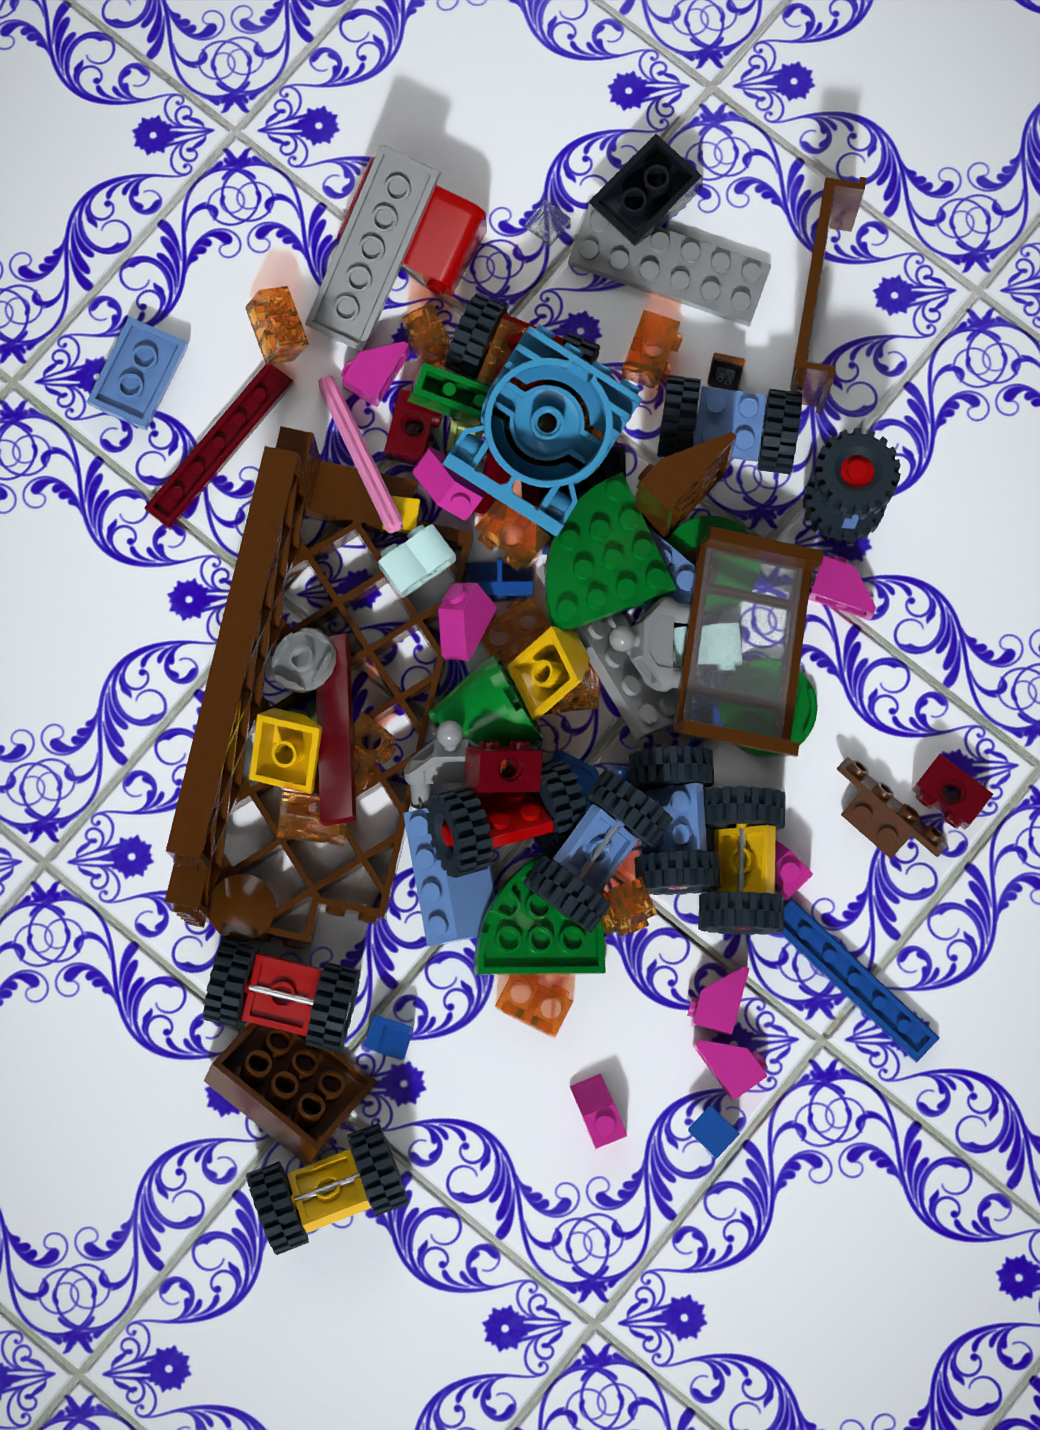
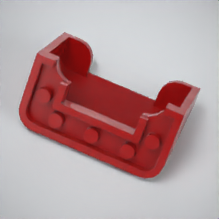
(444, 240)

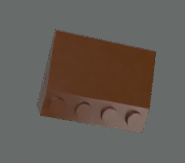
(681, 482)
(290, 1087)

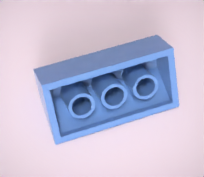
(448, 905)

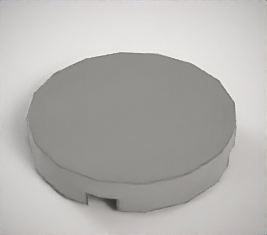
(304, 660)

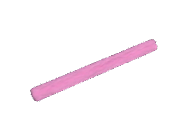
(360, 454)

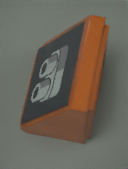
(725, 371)

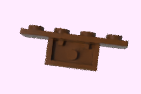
(883, 817)

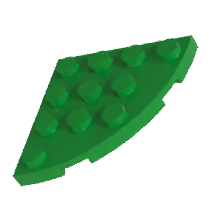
(603, 559)
(533, 938)

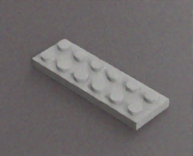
(373, 248)
(673, 268)
(638, 703)

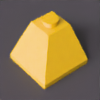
(549, 669)
(285, 750)

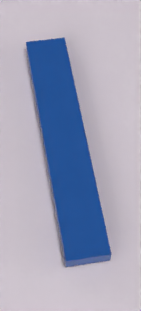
(856, 982)

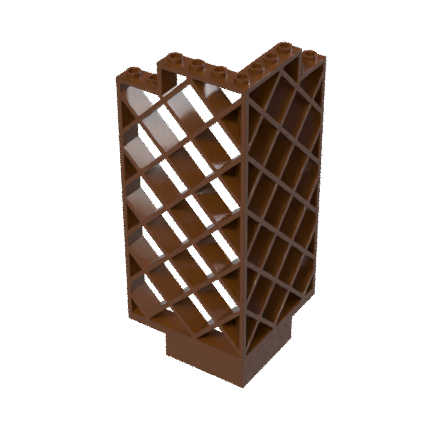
(287, 488)

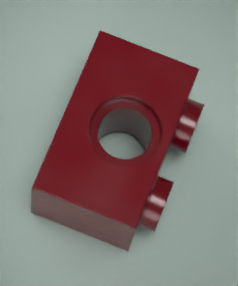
(405, 446)
(521, 771)
(971, 794)

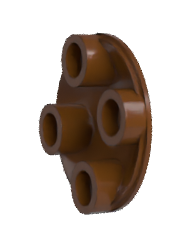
(241, 907)

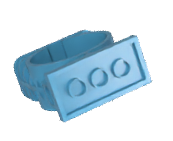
(609, 410)

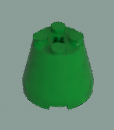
(488, 707)

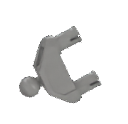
(652, 642)
(438, 763)

